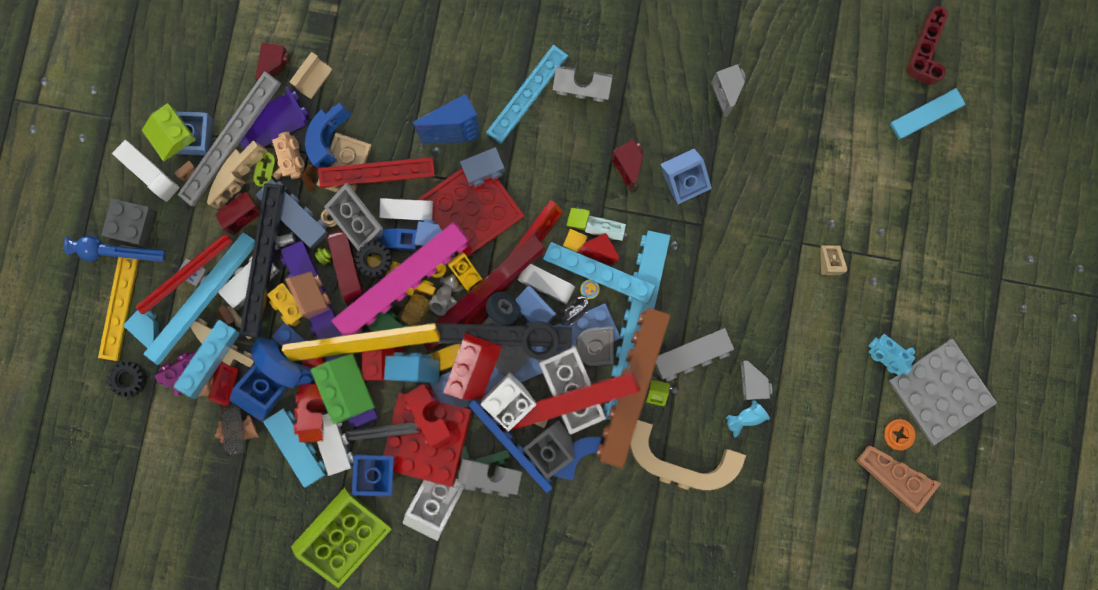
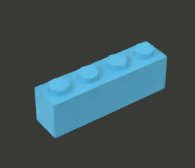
(206, 360)
(299, 455)

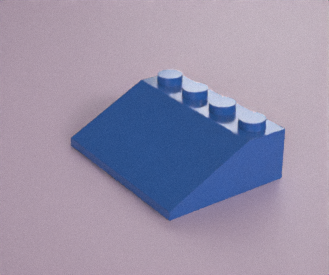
(449, 124)

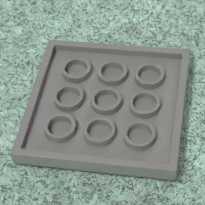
(942, 392)

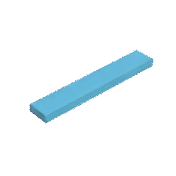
(526, 95)

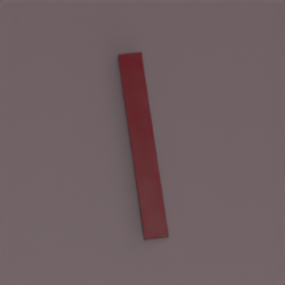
(491, 284)

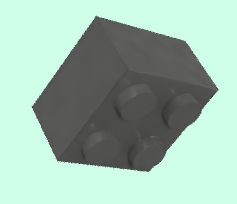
(128, 223)

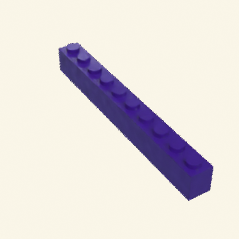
(300, 262)

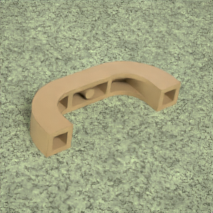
(725, 472)

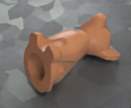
(249, 429)

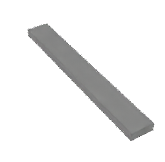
(229, 138)

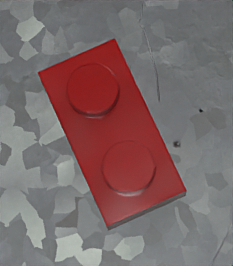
(223, 384)

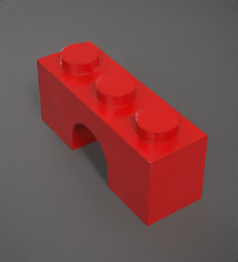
(419, 403)
(309, 424)

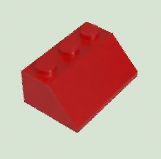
(472, 368)

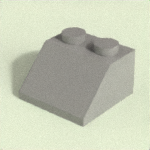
(728, 86)

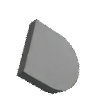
(596, 346)

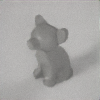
(439, 302)

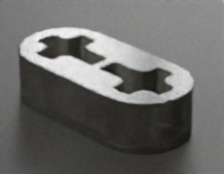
(573, 310)

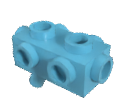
(892, 355)

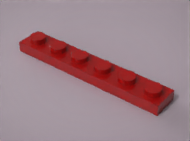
(376, 172)

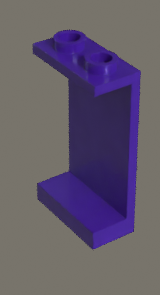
(276, 118)

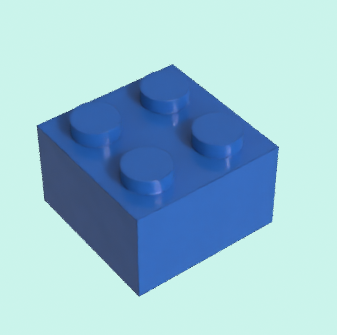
(257, 393)

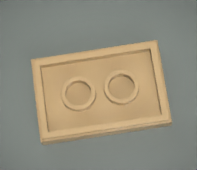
(348, 152)

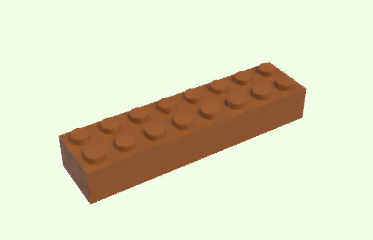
(628, 408)

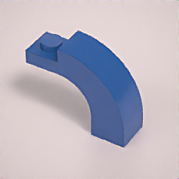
(319, 134)
(277, 367)
(581, 448)

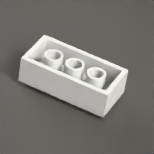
(566, 373)

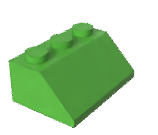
(342, 388)

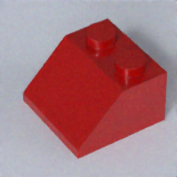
(374, 363)

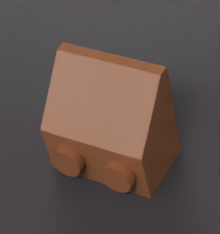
(308, 294)

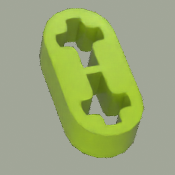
(260, 169)

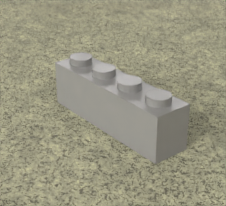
(694, 353)

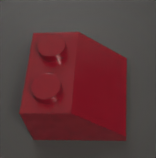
(628, 162)
(238, 213)

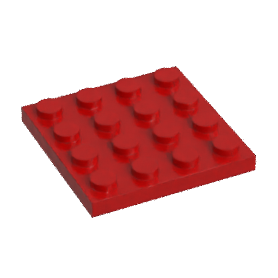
(479, 211)
(421, 461)

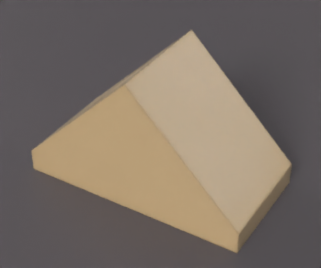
(832, 261)

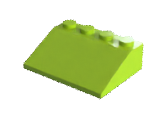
(340, 538)

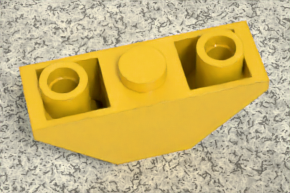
(464, 271)

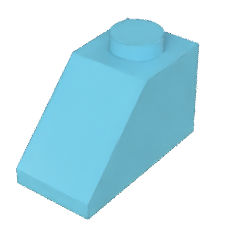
(143, 327)

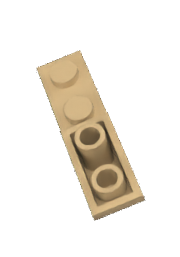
(230, 176)
(201, 331)

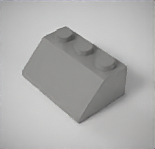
(354, 217)

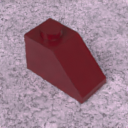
(271, 59)

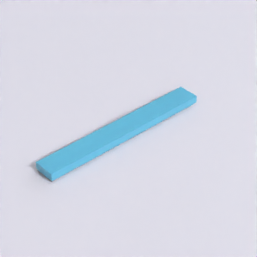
(200, 299)

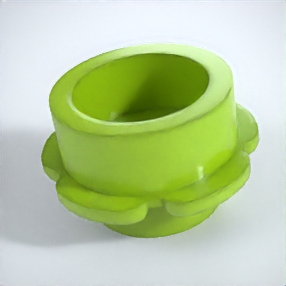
(323, 256)

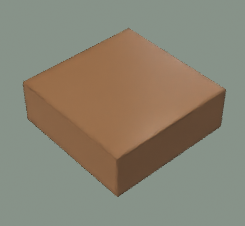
(185, 171)

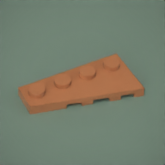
(905, 483)

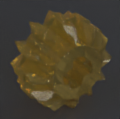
(415, 309)

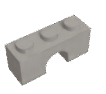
(598, 88)
(474, 475)

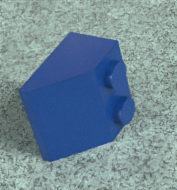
(372, 475)

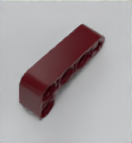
(929, 43)
(345, 267)

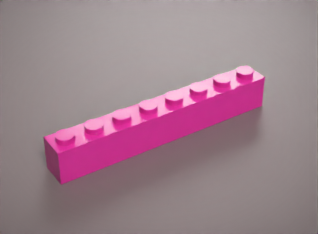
(401, 279)

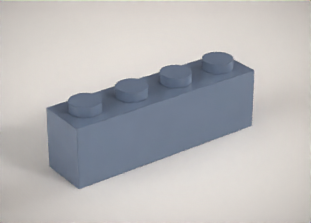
(300, 219)

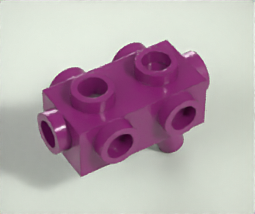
(171, 372)

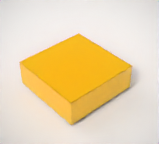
(574, 240)

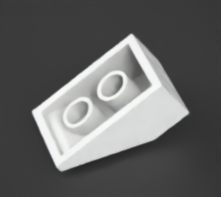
(432, 508)

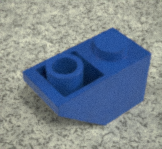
(399, 239)

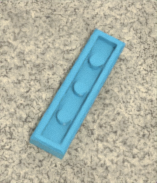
(927, 114)

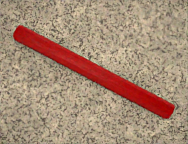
(183, 274)

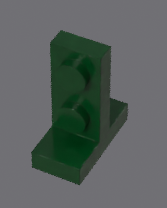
(499, 458)

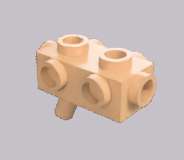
(288, 156)

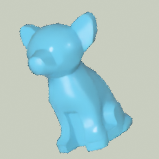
(751, 416)

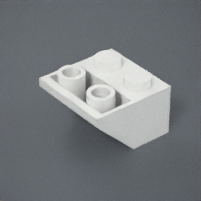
(508, 401)

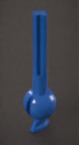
(91, 248)

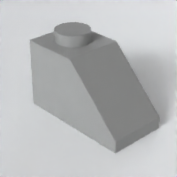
(754, 383)

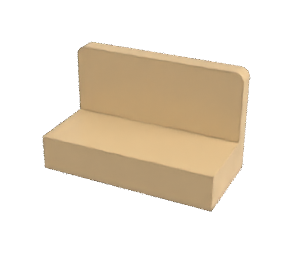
(310, 76)

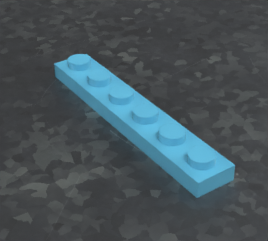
(599, 273)

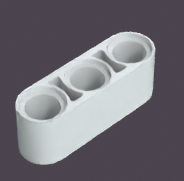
(406, 209)
(546, 283)

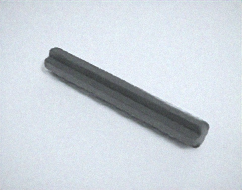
(382, 431)

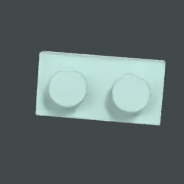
(600, 226)

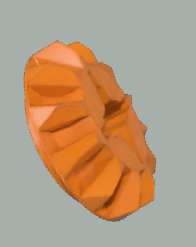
(907, 430)

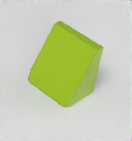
(578, 218)
(658, 393)

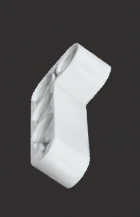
(146, 170)

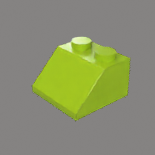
(167, 132)

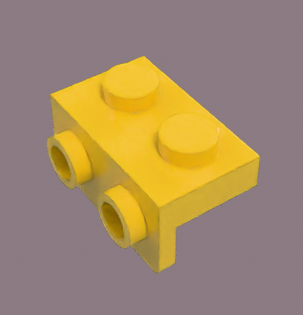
(284, 302)

